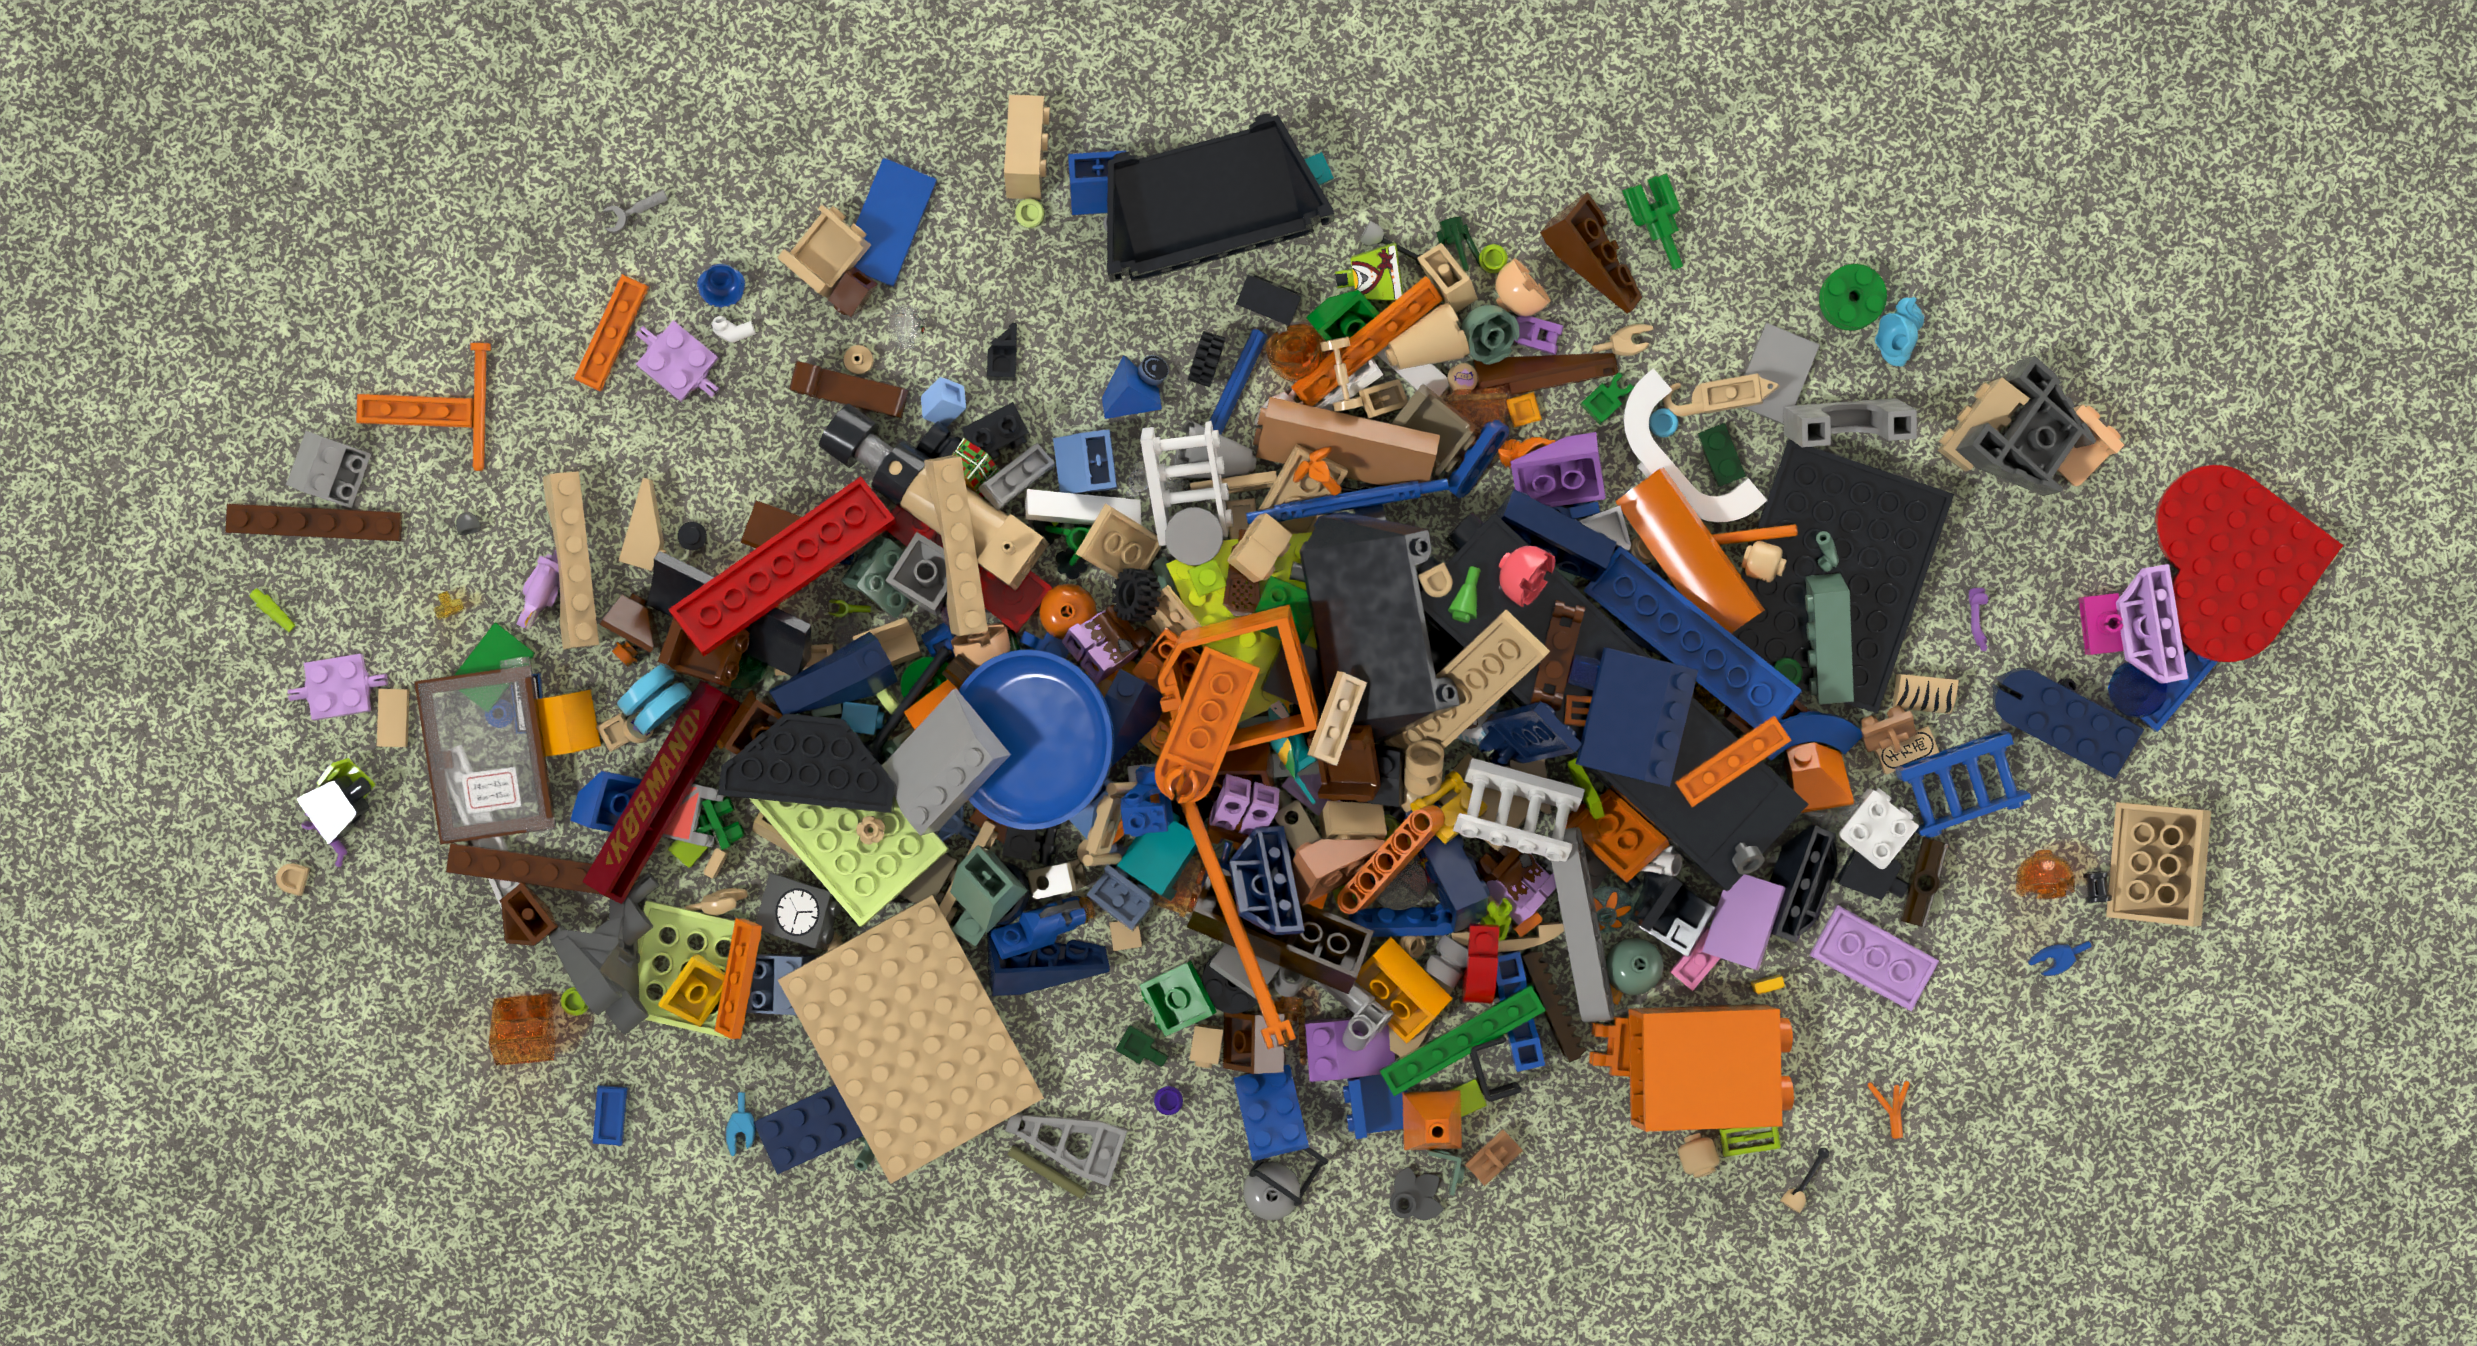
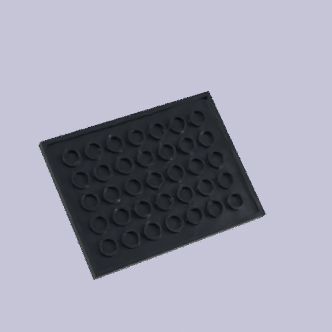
(1884, 546)

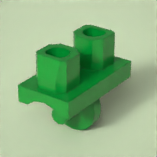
(725, 834)

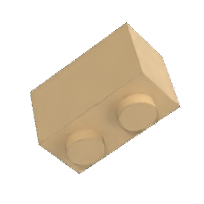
(1352, 821)

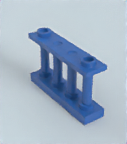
(1941, 764)

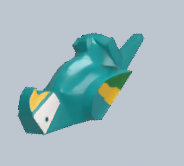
(1291, 749)

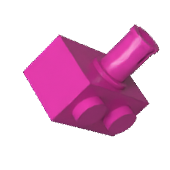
(2100, 624)

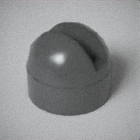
(467, 524)

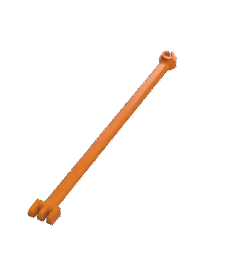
(1230, 912)

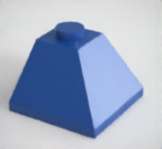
(604, 800)

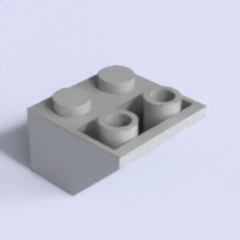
(328, 469)

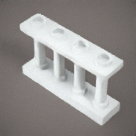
(1157, 473)
(1525, 785)

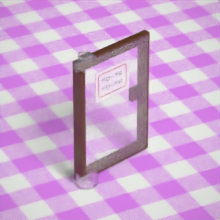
(486, 753)

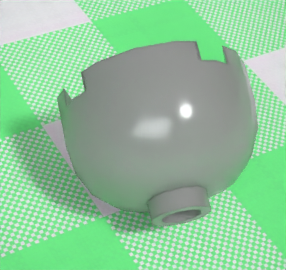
(1256, 1190)

